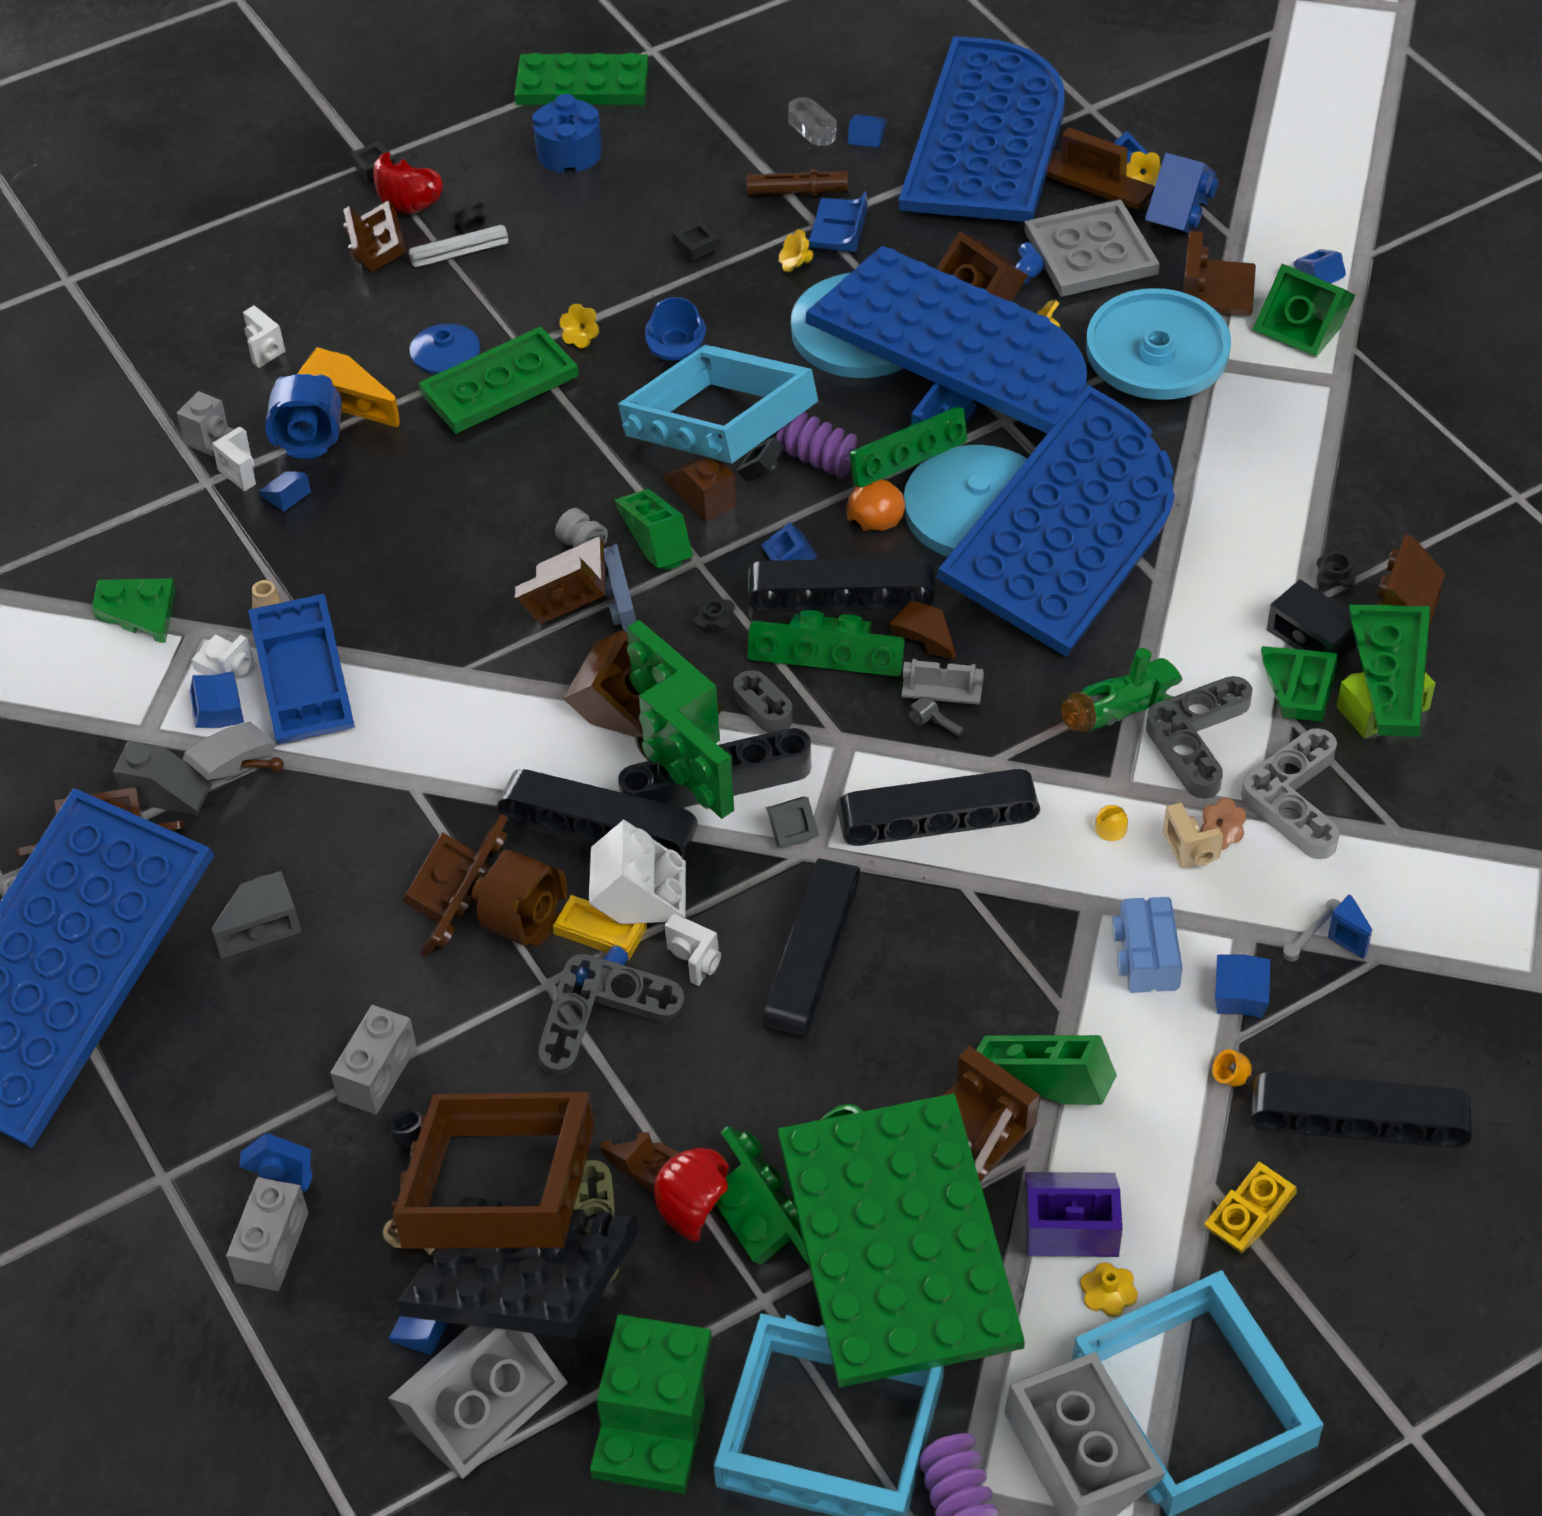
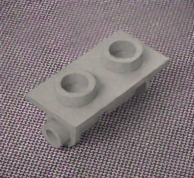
(952, 684)

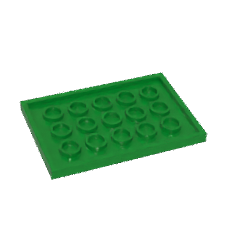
(899, 1240)

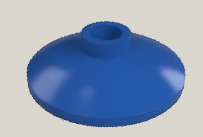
(443, 347)

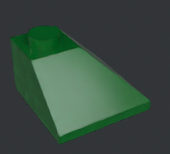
(1303, 310)

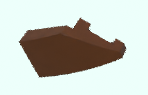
(926, 625)
(639, 1158)

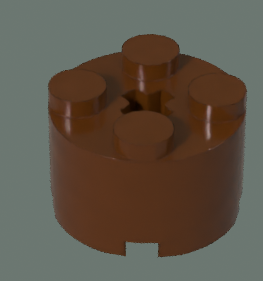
(519, 898)

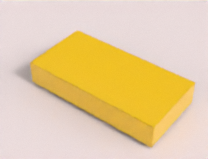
(595, 929)

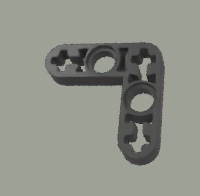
(1187, 723)
(600, 991)

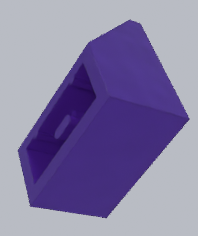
(1073, 1214)

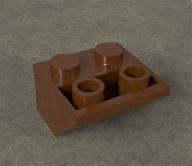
(1413, 579)

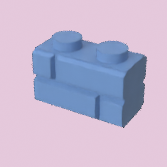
(1149, 944)

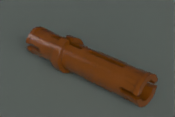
(796, 183)

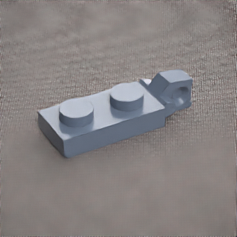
(616, 586)

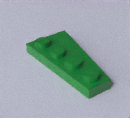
(1393, 661)

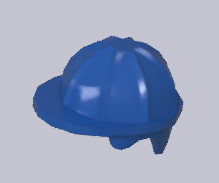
(675, 329)

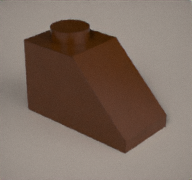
(705, 486)

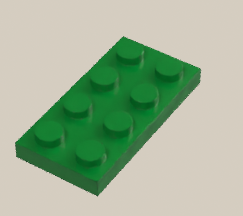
(587, 77)
(498, 379)

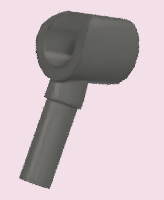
(927, 709)

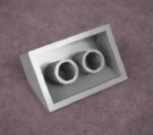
(477, 1394)
(1082, 1439)

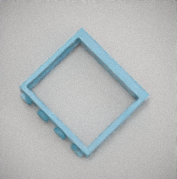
(785, 388)
(1258, 1357)
(801, 1486)

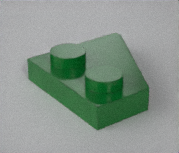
(136, 604)
(1300, 680)

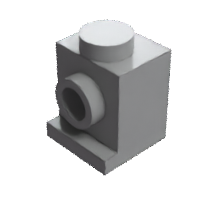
(202, 422)

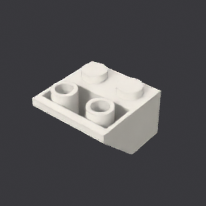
(636, 877)

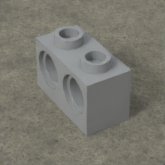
(373, 1059)
(267, 1234)

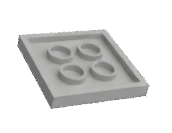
(1091, 248)

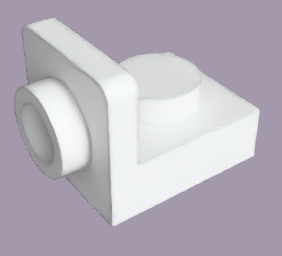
(263, 336)
(234, 458)
(224, 656)
(693, 943)

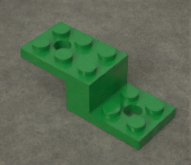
(680, 719)

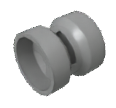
(576, 528)

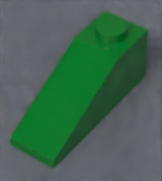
(656, 528)
(1055, 1066)

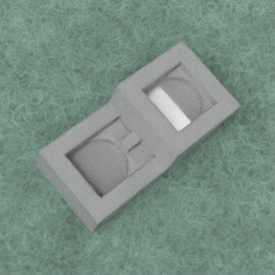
(225, 750)

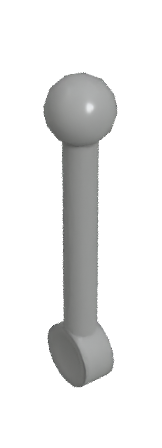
(1292, 950)

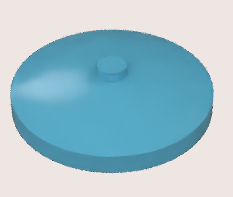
(1158, 344)
(827, 350)
(954, 491)

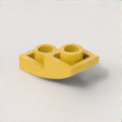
(1251, 1208)

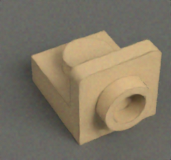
(1187, 841)

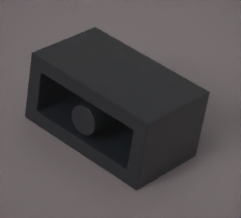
(1311, 621)

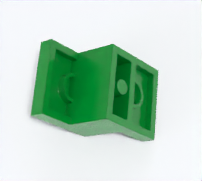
(651, 1404)

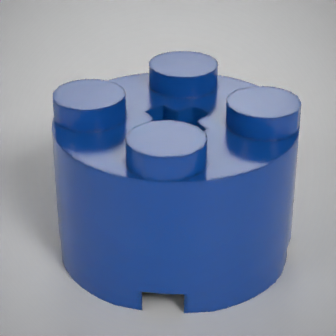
(567, 134)
(304, 415)

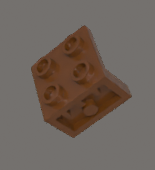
(1220, 284)
(565, 582)
(984, 1089)

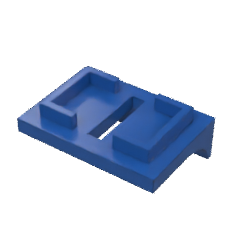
(839, 224)

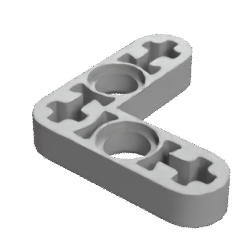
(1282, 793)

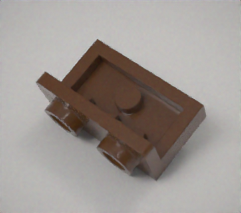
(374, 236)

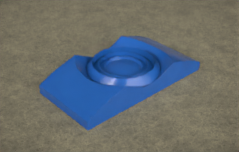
(301, 669)

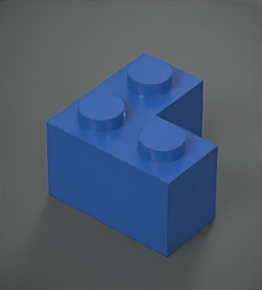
(1179, 191)

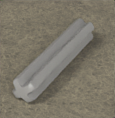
(458, 246)

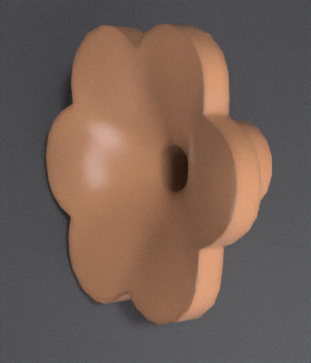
(1227, 818)

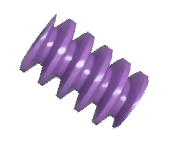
(818, 445)
(955, 1479)

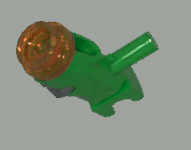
(1121, 696)

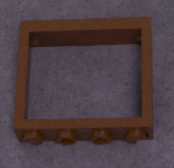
(495, 1115)

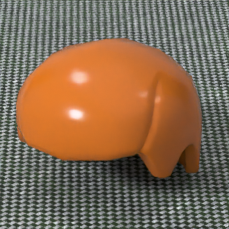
(876, 506)

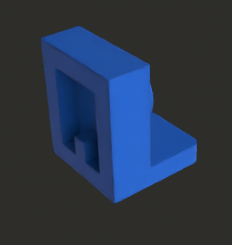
(278, 1160)

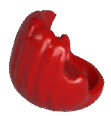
(406, 187)
(689, 1189)

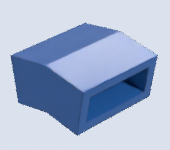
(215, 700)
(1242, 985)

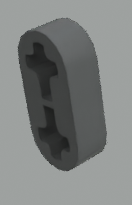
(757, 705)

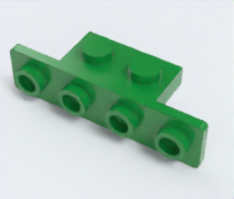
(908, 447)
(826, 643)
(757, 1203)

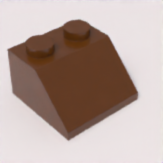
(982, 267)
(604, 688)

